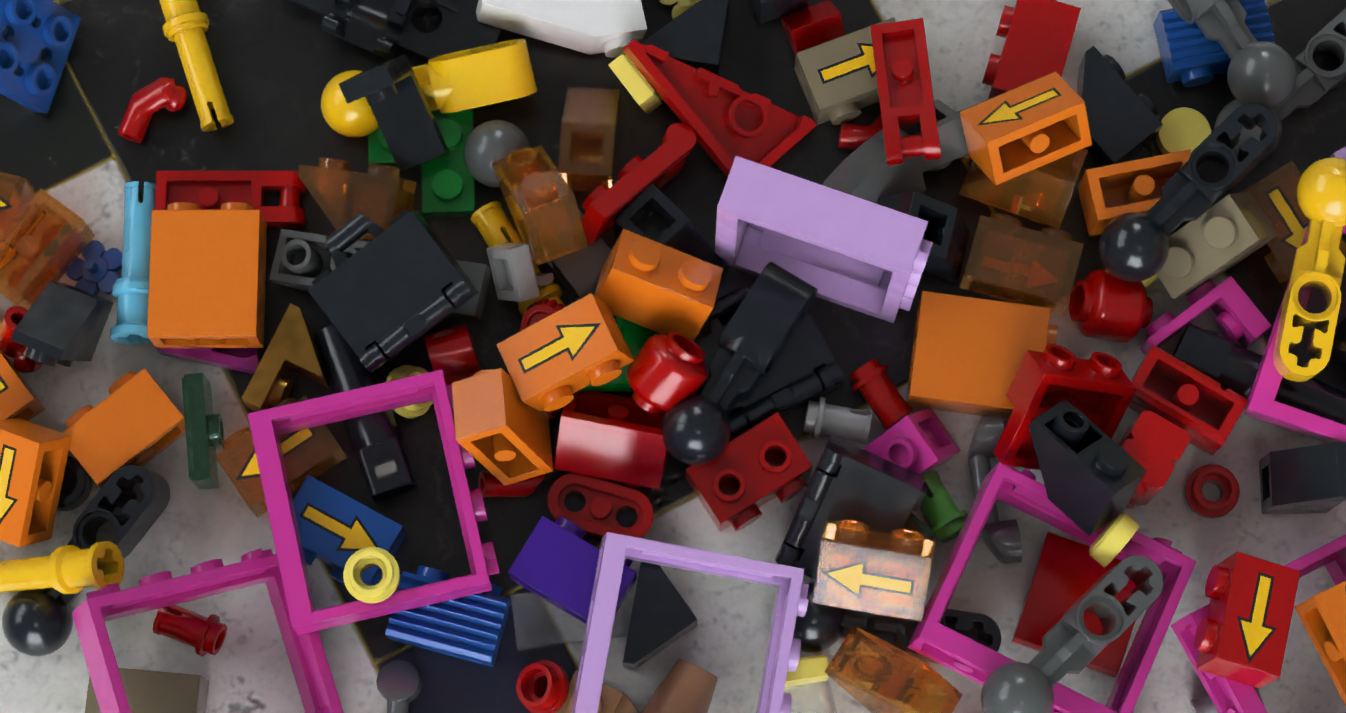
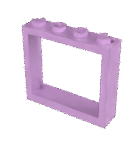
(832, 240)
(781, 650)

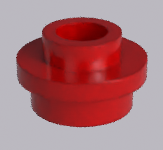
(1223, 480)
(532, 682)

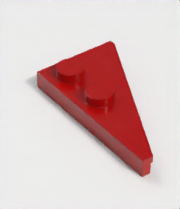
(719, 111)

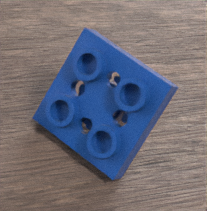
(22, 50)

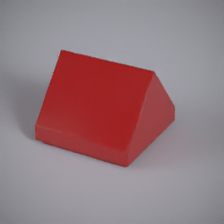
(813, 26)

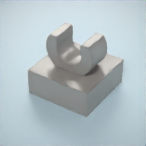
(515, 273)

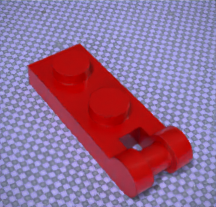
(905, 89)
(658, 168)
(215, 188)

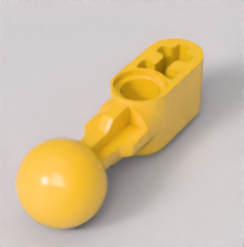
(448, 82)
(1316, 265)

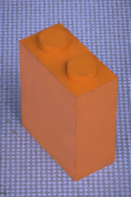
(207, 277)
(971, 352)

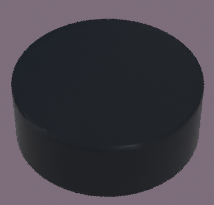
(75, 486)

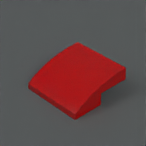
(1059, 580)

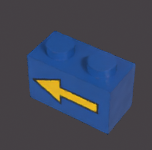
(338, 526)

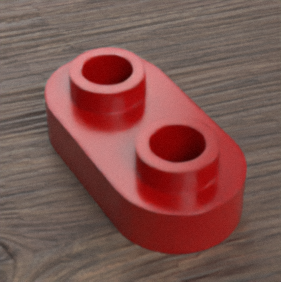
(602, 505)

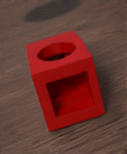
(453, 352)

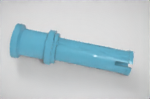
(133, 286)

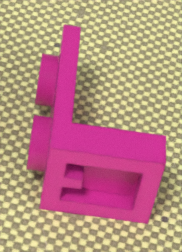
(1236, 316)
(916, 442)

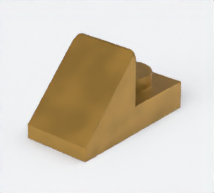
(288, 351)

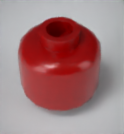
(1110, 307)
(666, 372)

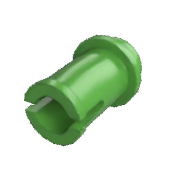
(941, 510)

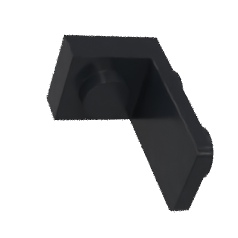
(399, 110)

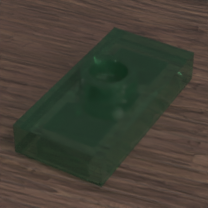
(202, 429)

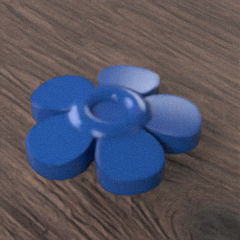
(97, 269)

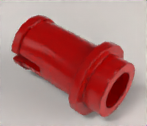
(880, 393)
(191, 629)

